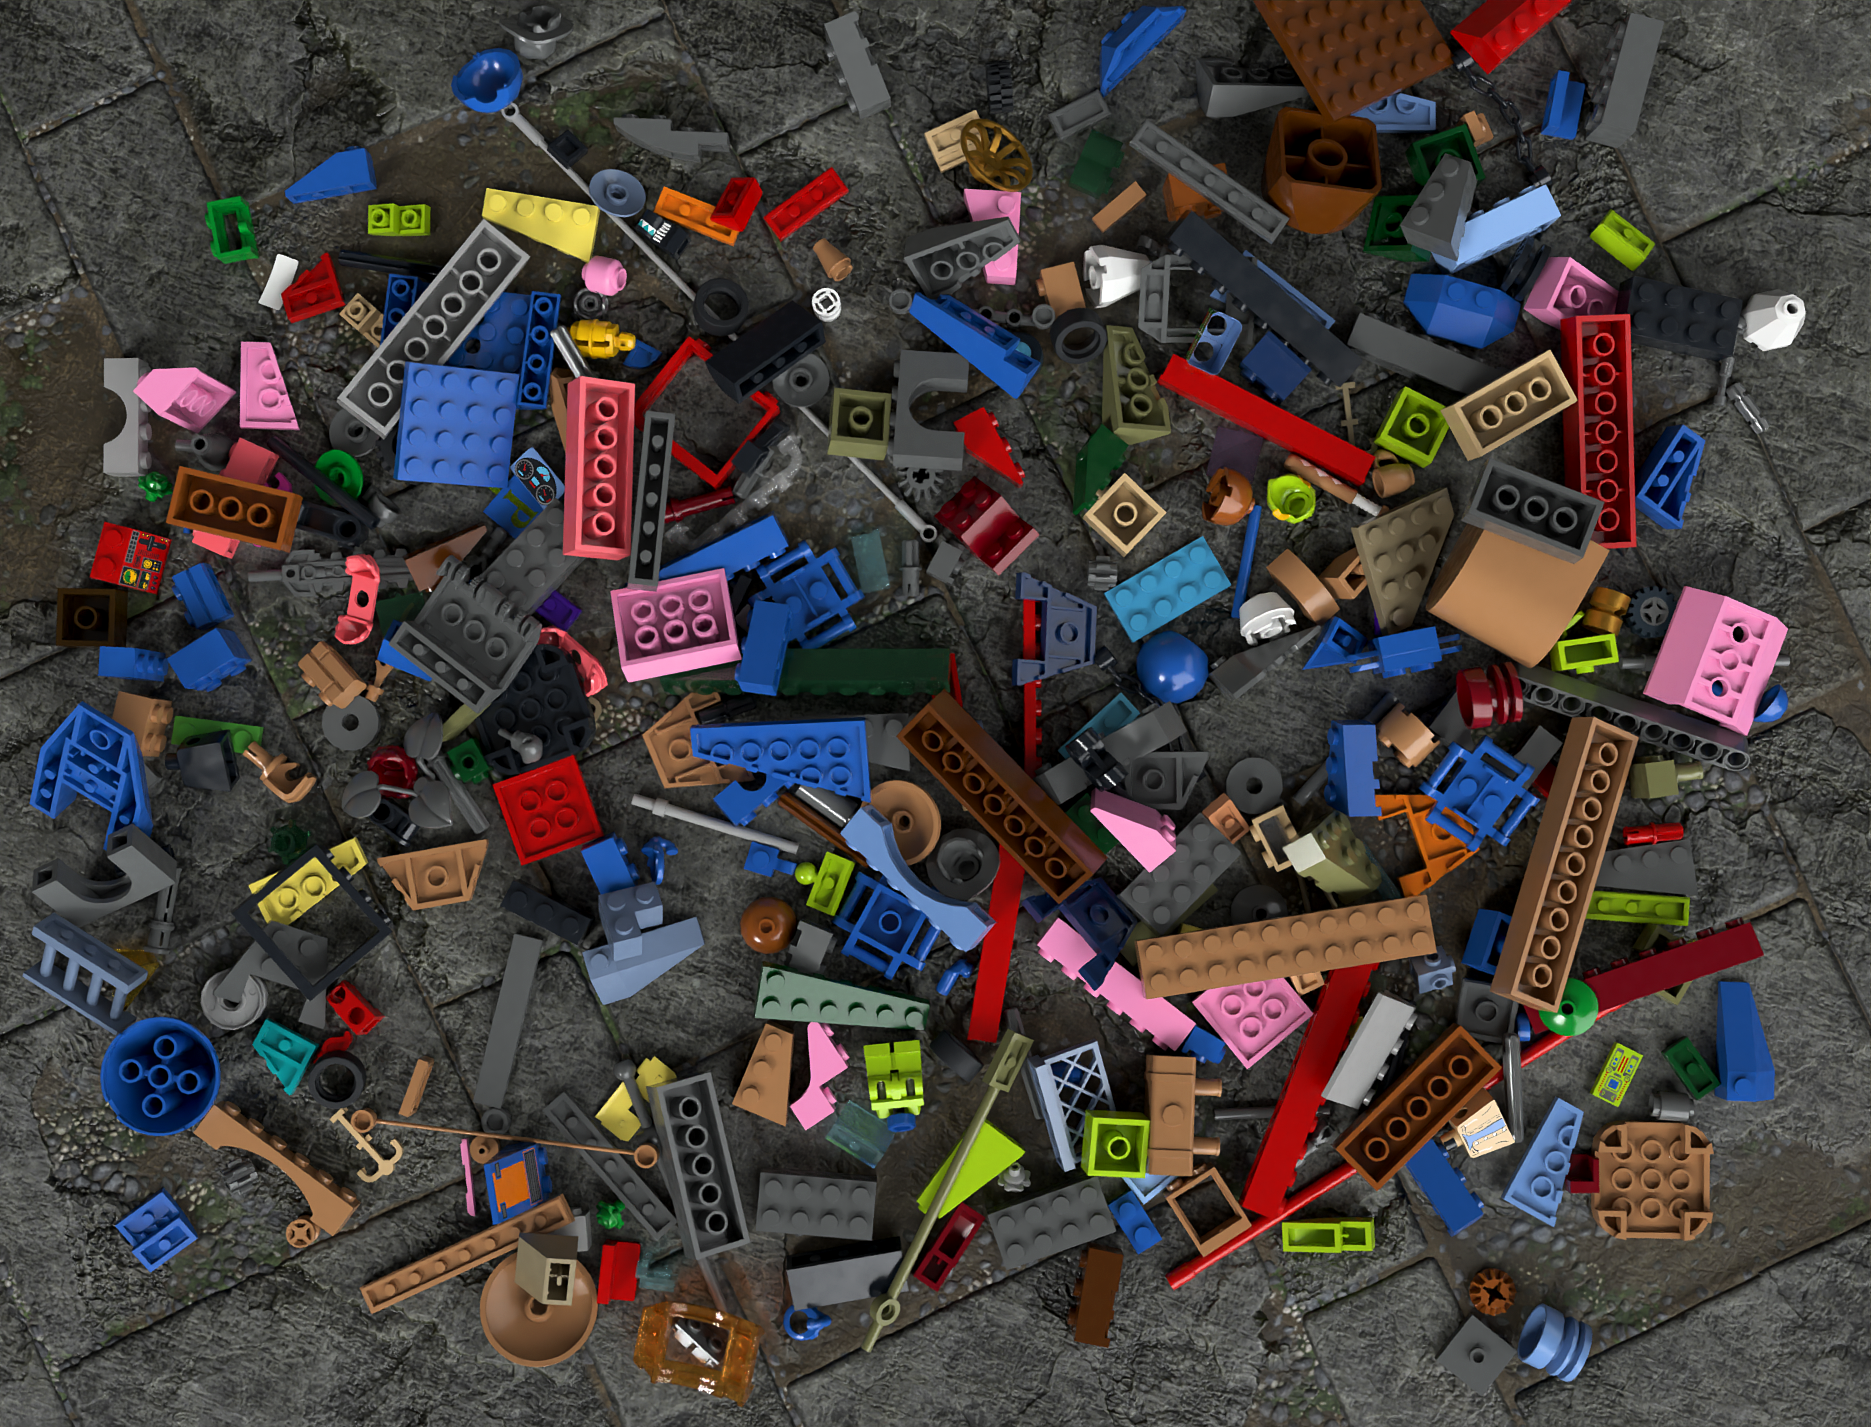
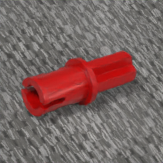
(1652, 833)

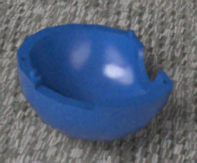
(489, 80)
(1172, 667)

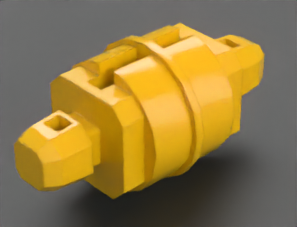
(600, 338)

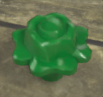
(155, 485)
(609, 1214)

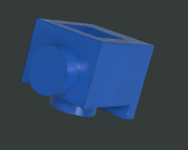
(1203, 1045)

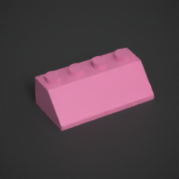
(184, 395)

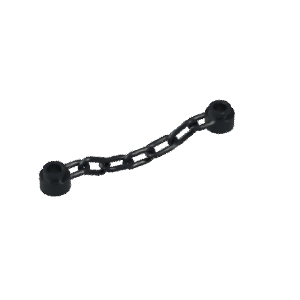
(1463, 61)
(1105, 660)

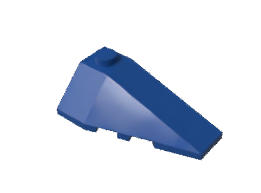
(1741, 1047)

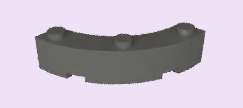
(1137, 738)

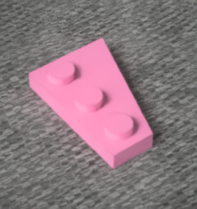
(263, 390)

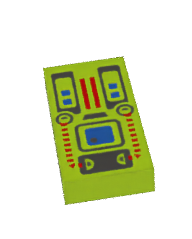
(1616, 1074)

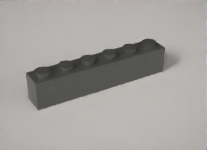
(1418, 356)
(651, 501)

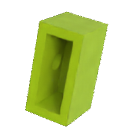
(1584, 653)

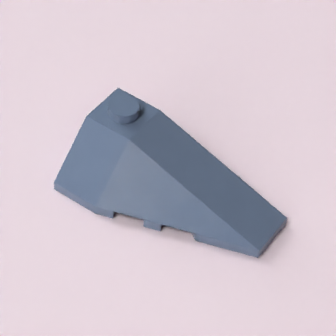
(660, 952)

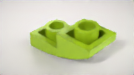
(399, 220)

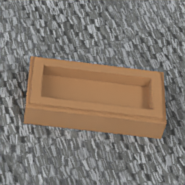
(416, 1086)

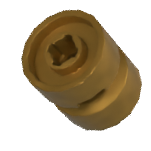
(1606, 611)

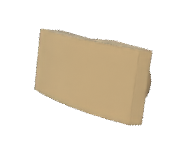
(364, 318)

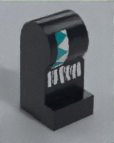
(663, 234)

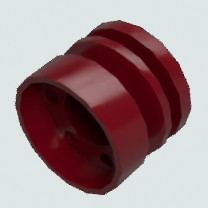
(1489, 695)

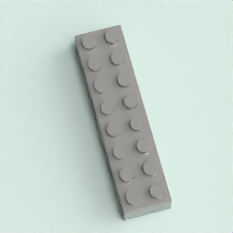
(434, 324)

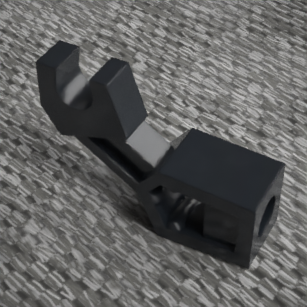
(756, 450)

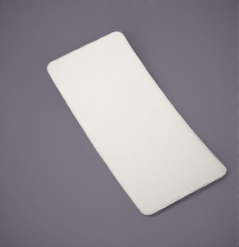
(279, 280)

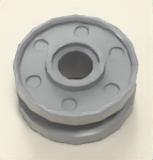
(230, 1016)

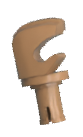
(276, 774)

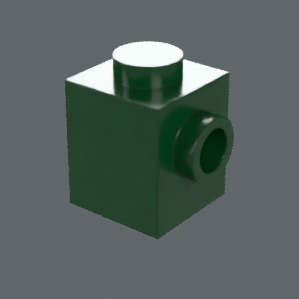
(469, 762)

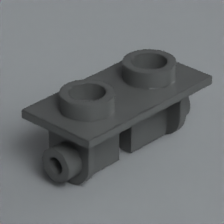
(708, 1347)

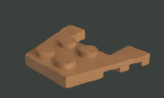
(672, 748)

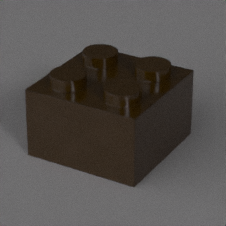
(91, 618)

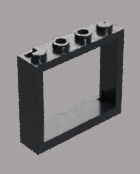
(344, 878)

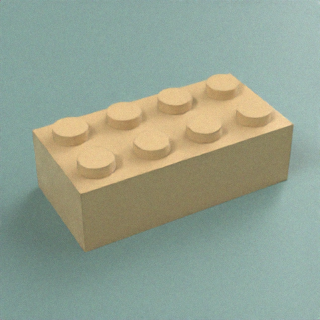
(1509, 405)

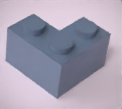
(625, 914)

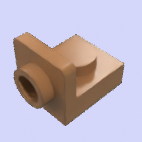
(1478, 127)

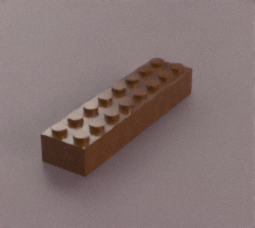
(1002, 796)

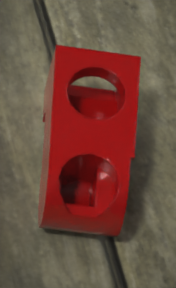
(354, 1008)

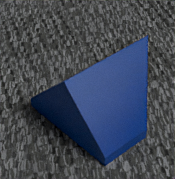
(1334, 644)

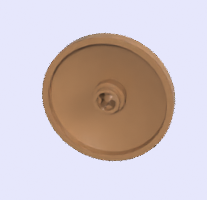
(534, 1331)

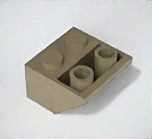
(547, 1267)

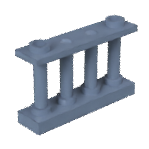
(94, 956)

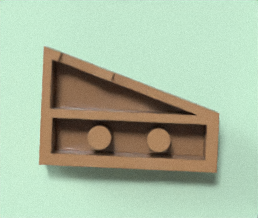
(768, 1075)

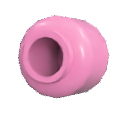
(604, 275)

